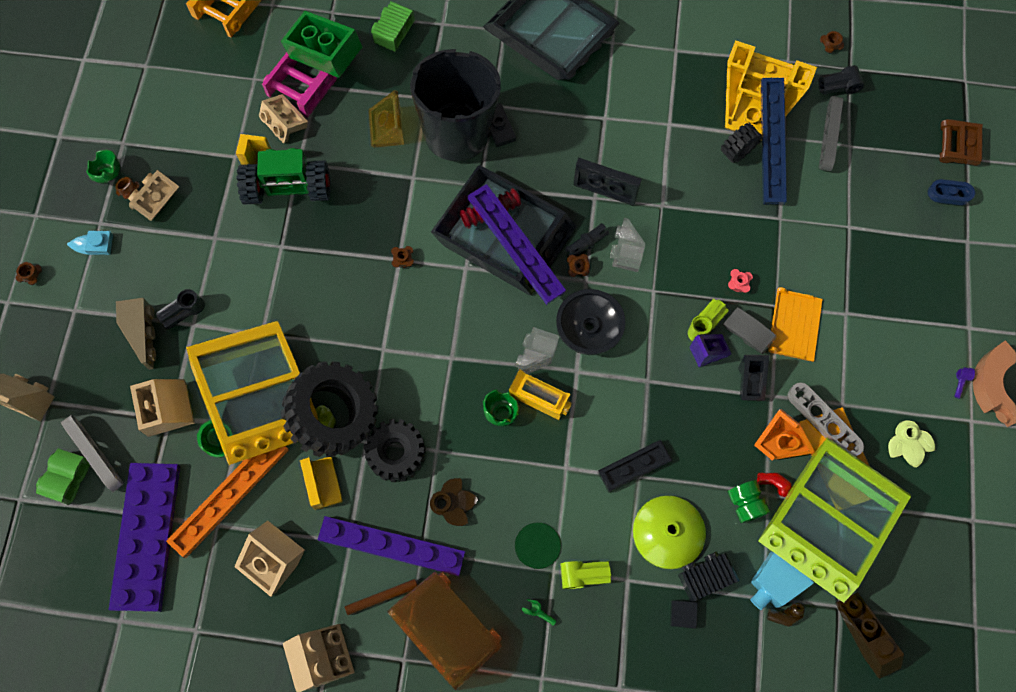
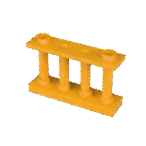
(231, 23)

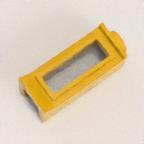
(540, 395)

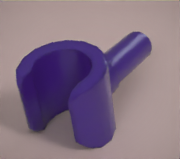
(963, 375)

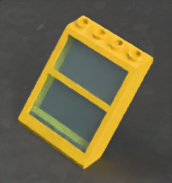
(244, 388)

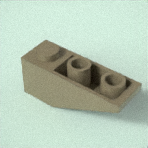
(135, 322)

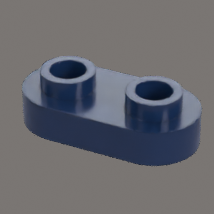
(949, 192)

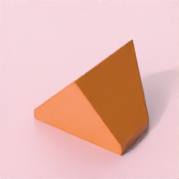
(784, 438)

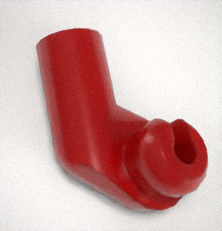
(777, 480)

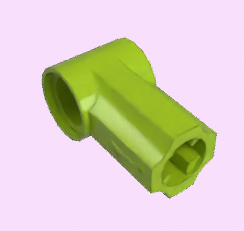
(708, 318)
(578, 574)

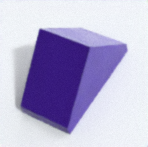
(709, 348)

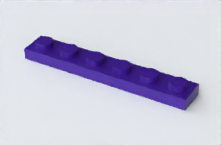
(516, 244)
(391, 546)

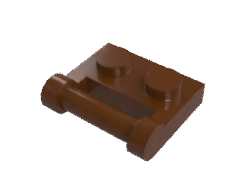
(968, 142)

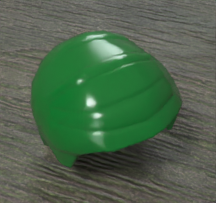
(209, 441)

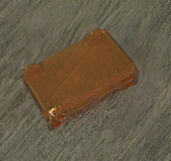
(445, 630)

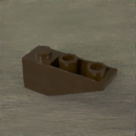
(870, 636)

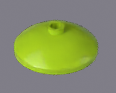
(659, 545)

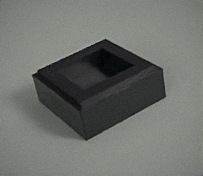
(683, 614)

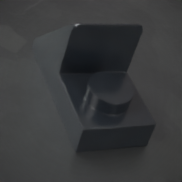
(754, 377)

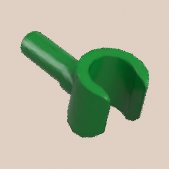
(536, 610)

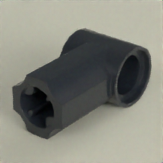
(847, 80)
(178, 309)

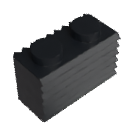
(708, 576)

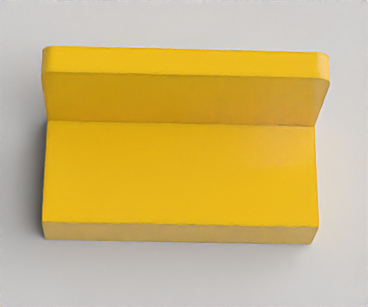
(248, 148)
(321, 482)

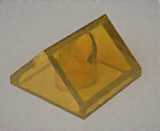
(386, 122)

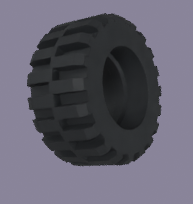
(349, 388)

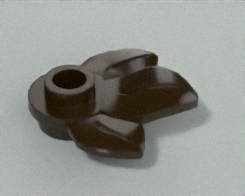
(457, 503)

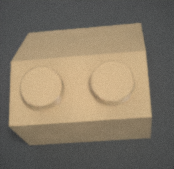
(268, 557)

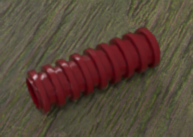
(508, 200)

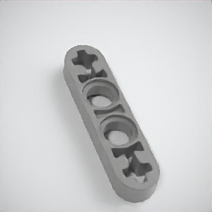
(828, 417)
(92, 453)

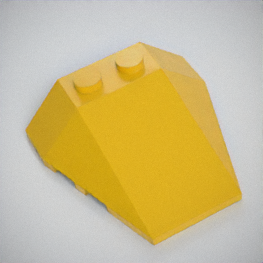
(744, 78)

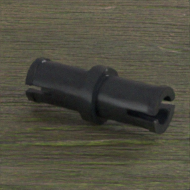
(587, 240)

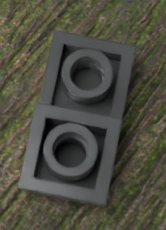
(750, 330)

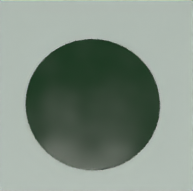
(537, 545)

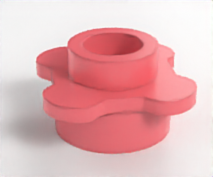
(735, 285)

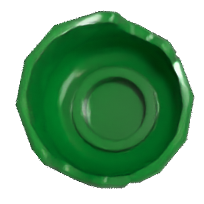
(104, 167)
(500, 408)

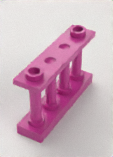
(311, 97)

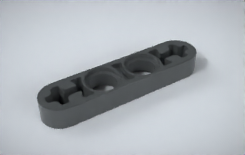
(831, 133)

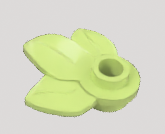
(912, 446)

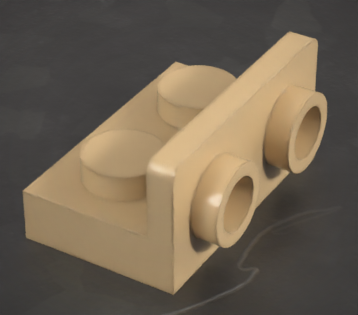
(281, 117)
(153, 195)

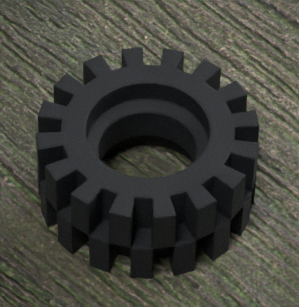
(741, 142)

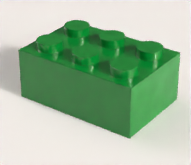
(322, 43)

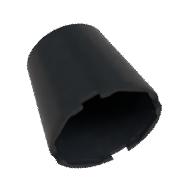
(455, 102)

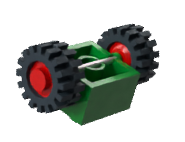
(283, 174)

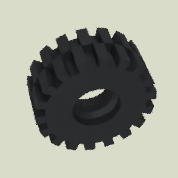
(395, 433)

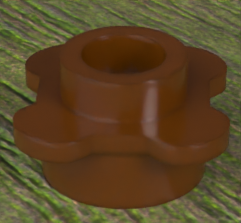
(832, 41)
(126, 187)
(407, 261)
(584, 265)
(26, 267)

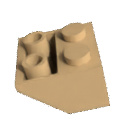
(161, 405)
(318, 657)

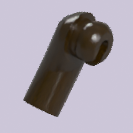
(787, 617)

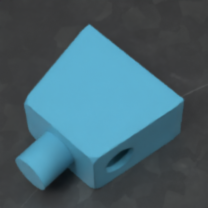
(777, 582)

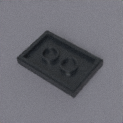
(606, 181)

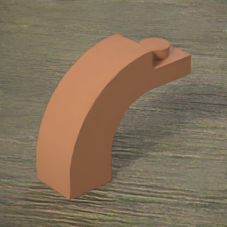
(989, 385)

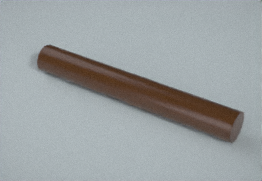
(380, 597)

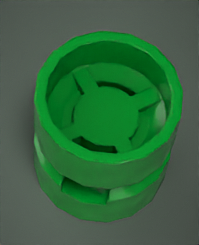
(748, 500)

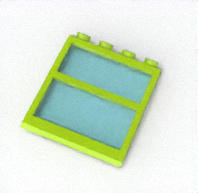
(835, 519)

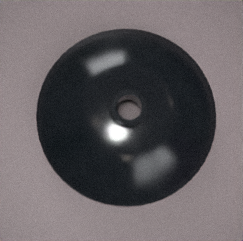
(594, 309)

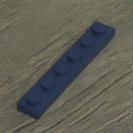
(773, 141)

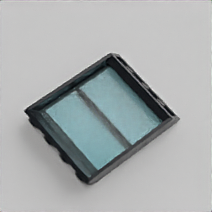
(552, 32)
(540, 221)

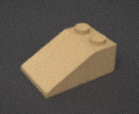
(23, 397)

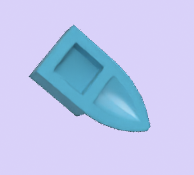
(93, 243)

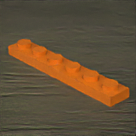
(223, 501)

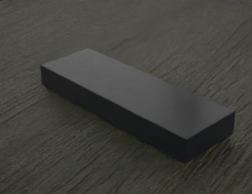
(634, 466)

